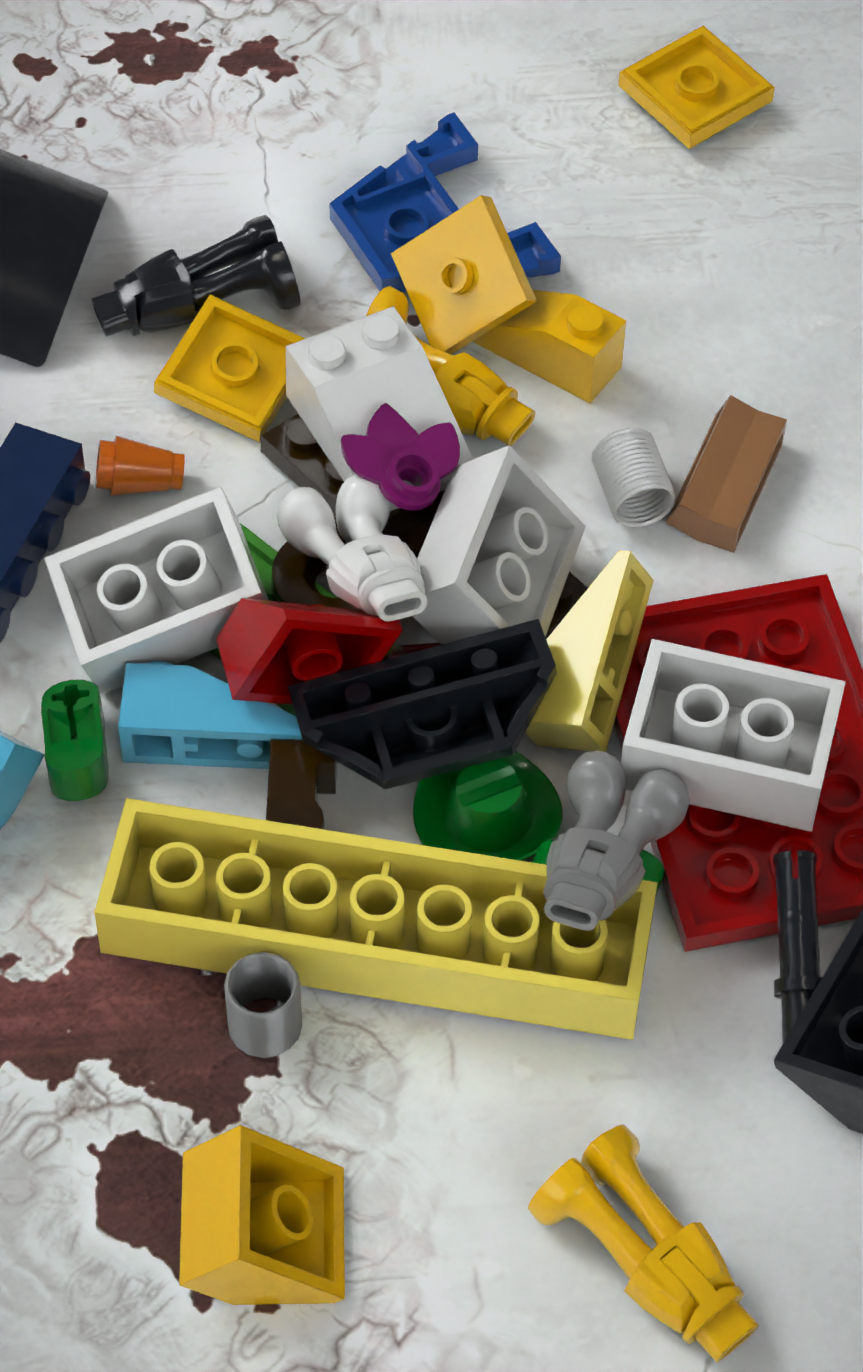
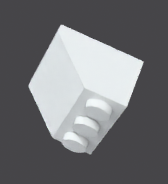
(495, 549)

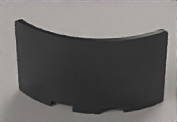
(42, 244)

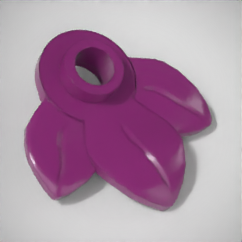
(397, 453)

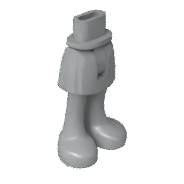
(593, 869)

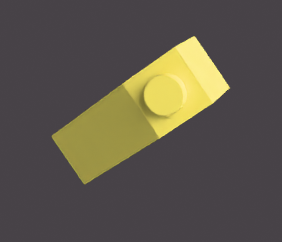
(593, 659)

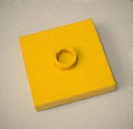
(696, 86)
(463, 276)
(229, 368)

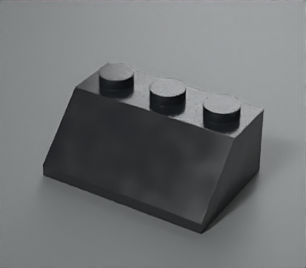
(827, 1040)

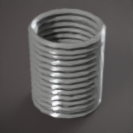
(256, 978)

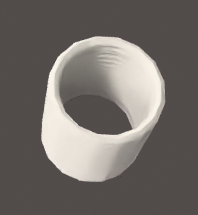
(633, 477)

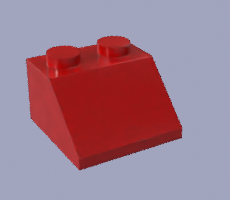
(285, 643)

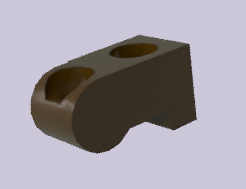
(295, 781)

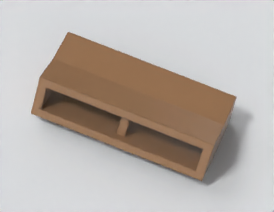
(728, 474)

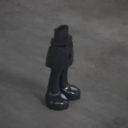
(173, 290)

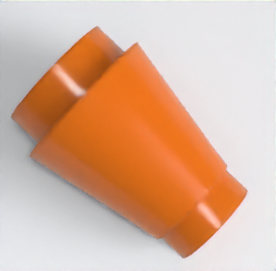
(137, 468)

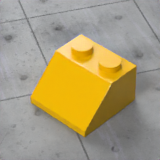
(261, 1222)

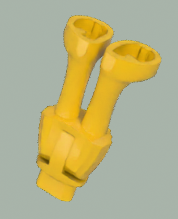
(473, 391)
(676, 1281)

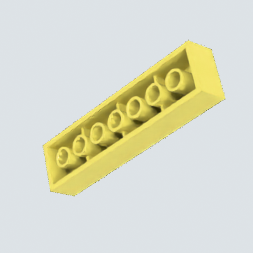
(368, 918)

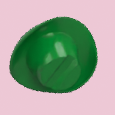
(489, 809)

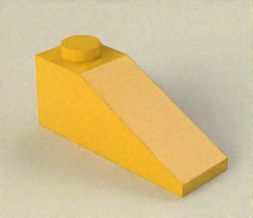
(562, 342)

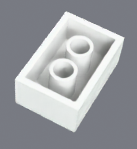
(155, 587)
(734, 732)

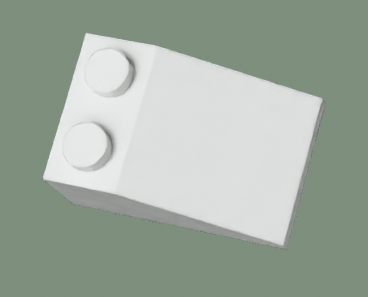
(353, 370)

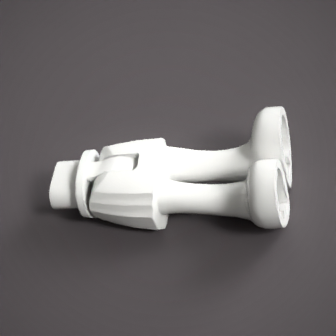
(372, 568)

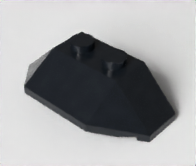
(429, 706)

